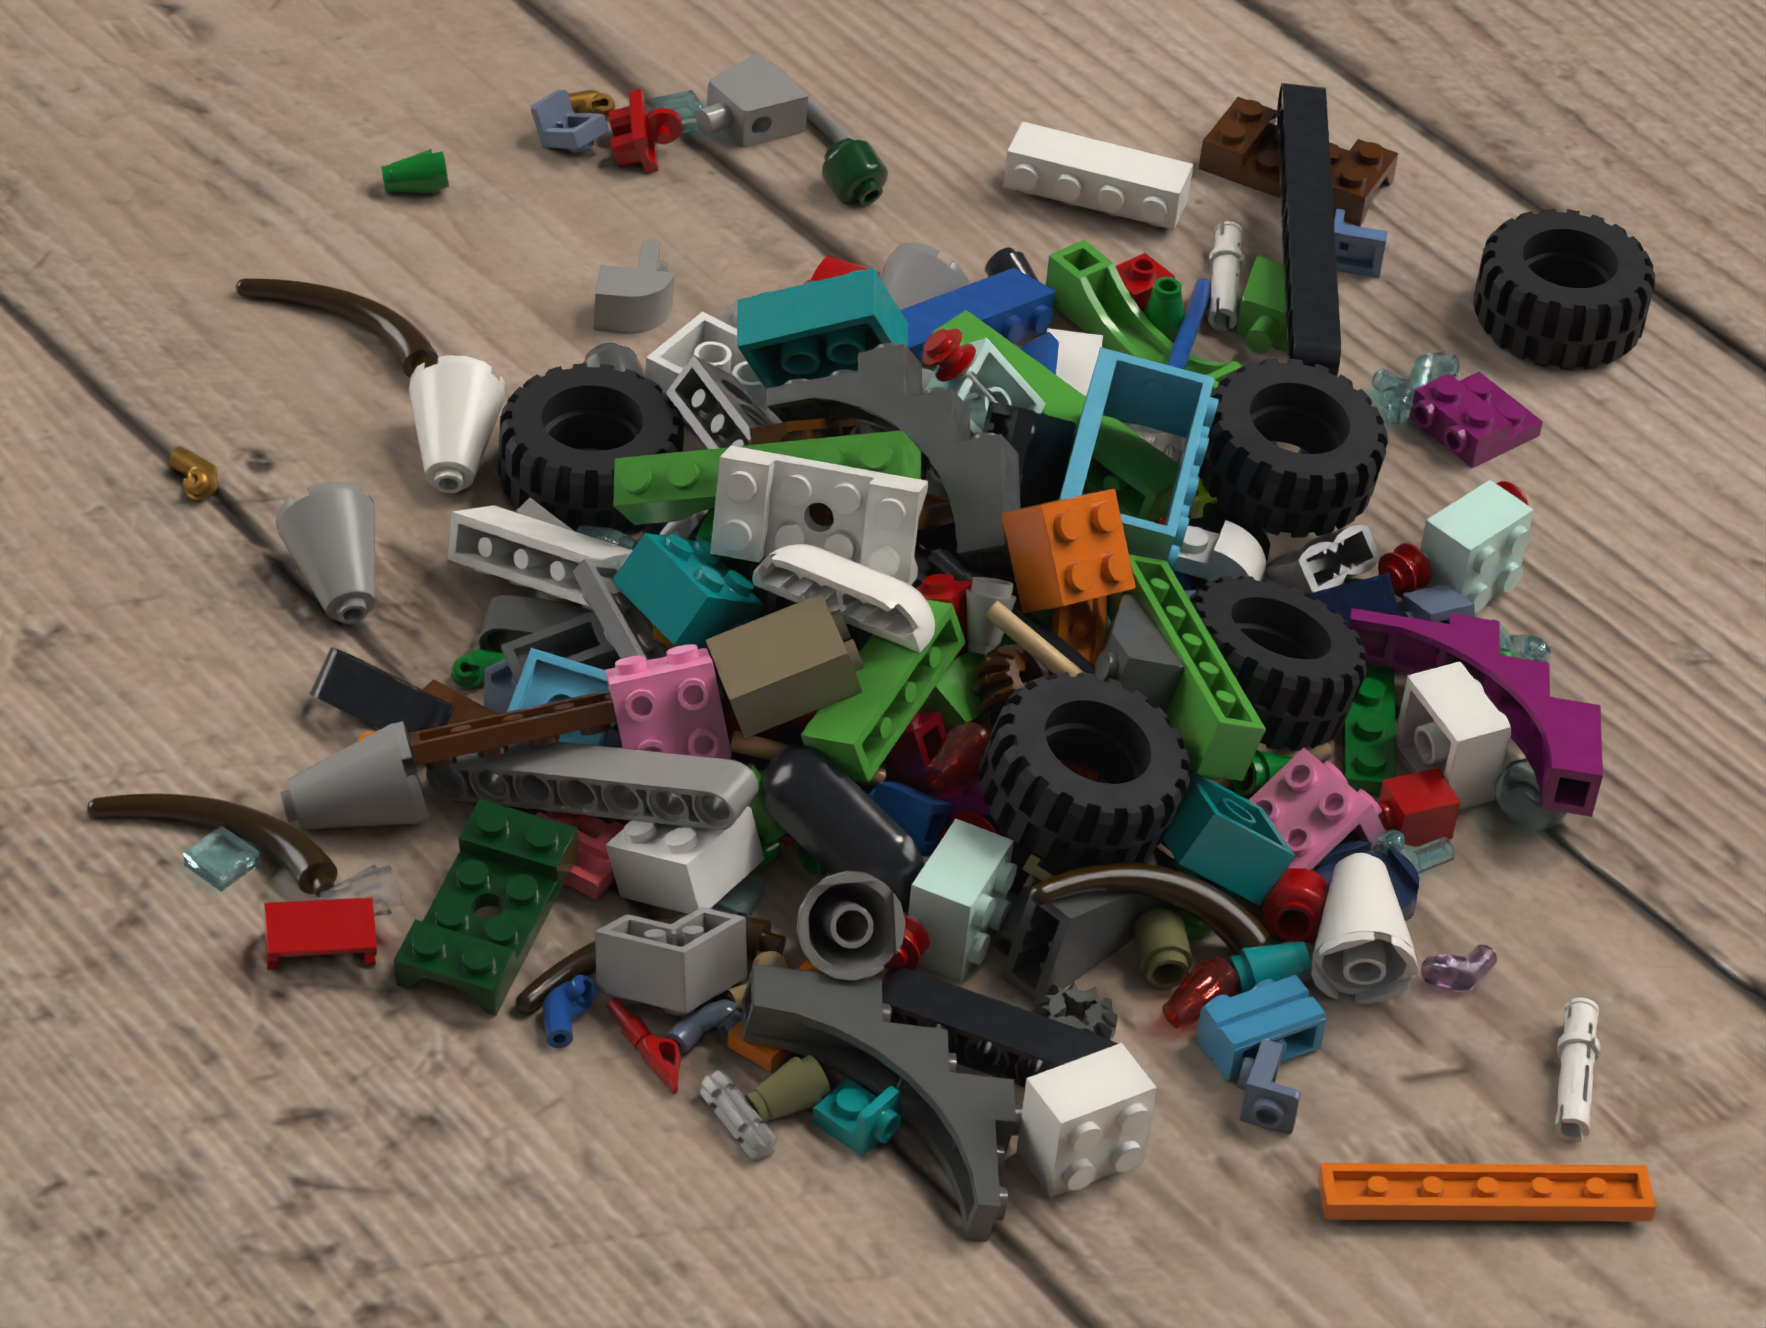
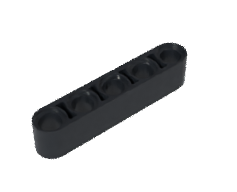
(984, 1030)

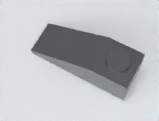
(1139, 655)

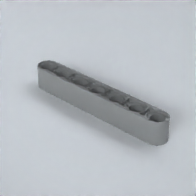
(604, 783)

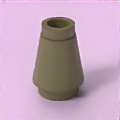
(790, 1089)

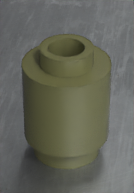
(1162, 947)

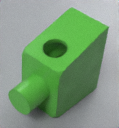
(1263, 307)

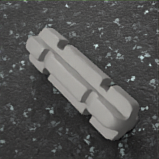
(738, 1115)

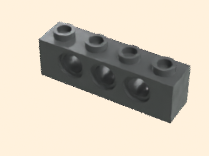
(715, 405)

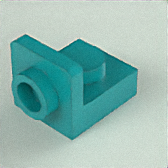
(858, 1116)

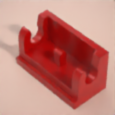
(319, 929)

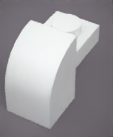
(1221, 555)

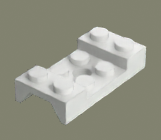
(767, 502)

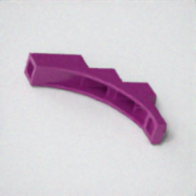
(1553, 733)

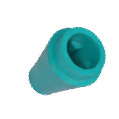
(1270, 962)

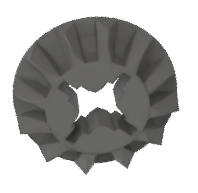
(1097, 1011)

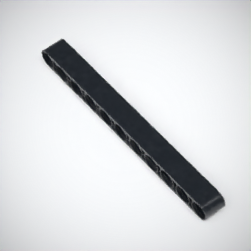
(1308, 227)

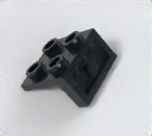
(1041, 445)

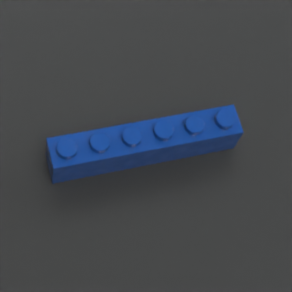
(1005, 302)

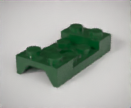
(503, 863)

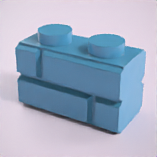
(1272, 1011)

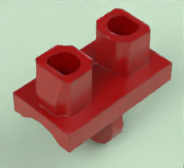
(639, 132)

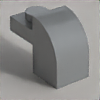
(632, 297)

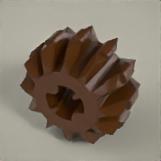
(1003, 673)

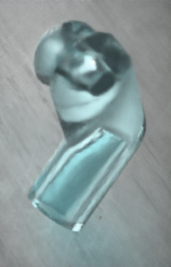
(1432, 366)
(1525, 646)
(1422, 857)

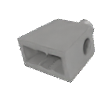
(753, 104)

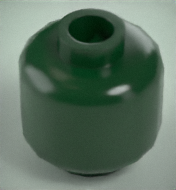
(854, 171)

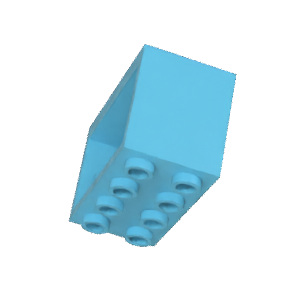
(1160, 400)

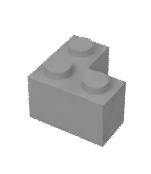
(671, 963)

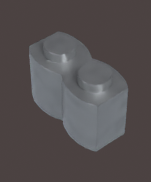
(1326, 560)

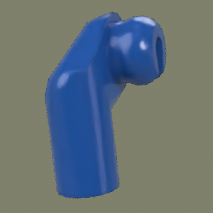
(564, 1006)

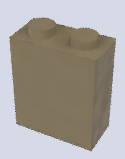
(786, 664)

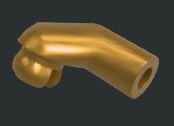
(592, 102)
(200, 473)

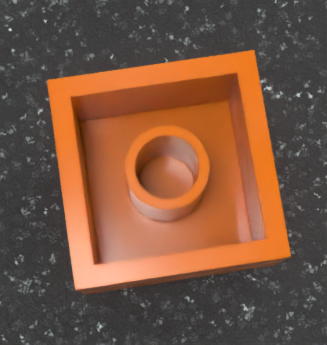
(1068, 551)

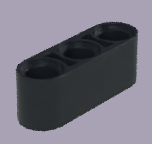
(377, 695)

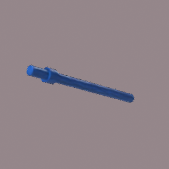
(1190, 324)

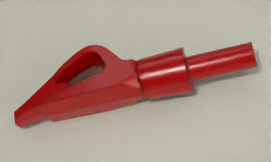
(649, 1046)

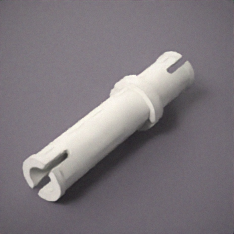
(1226, 267)
(1578, 1052)

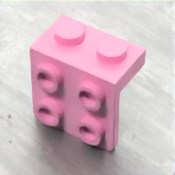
(669, 704)
(1316, 808)

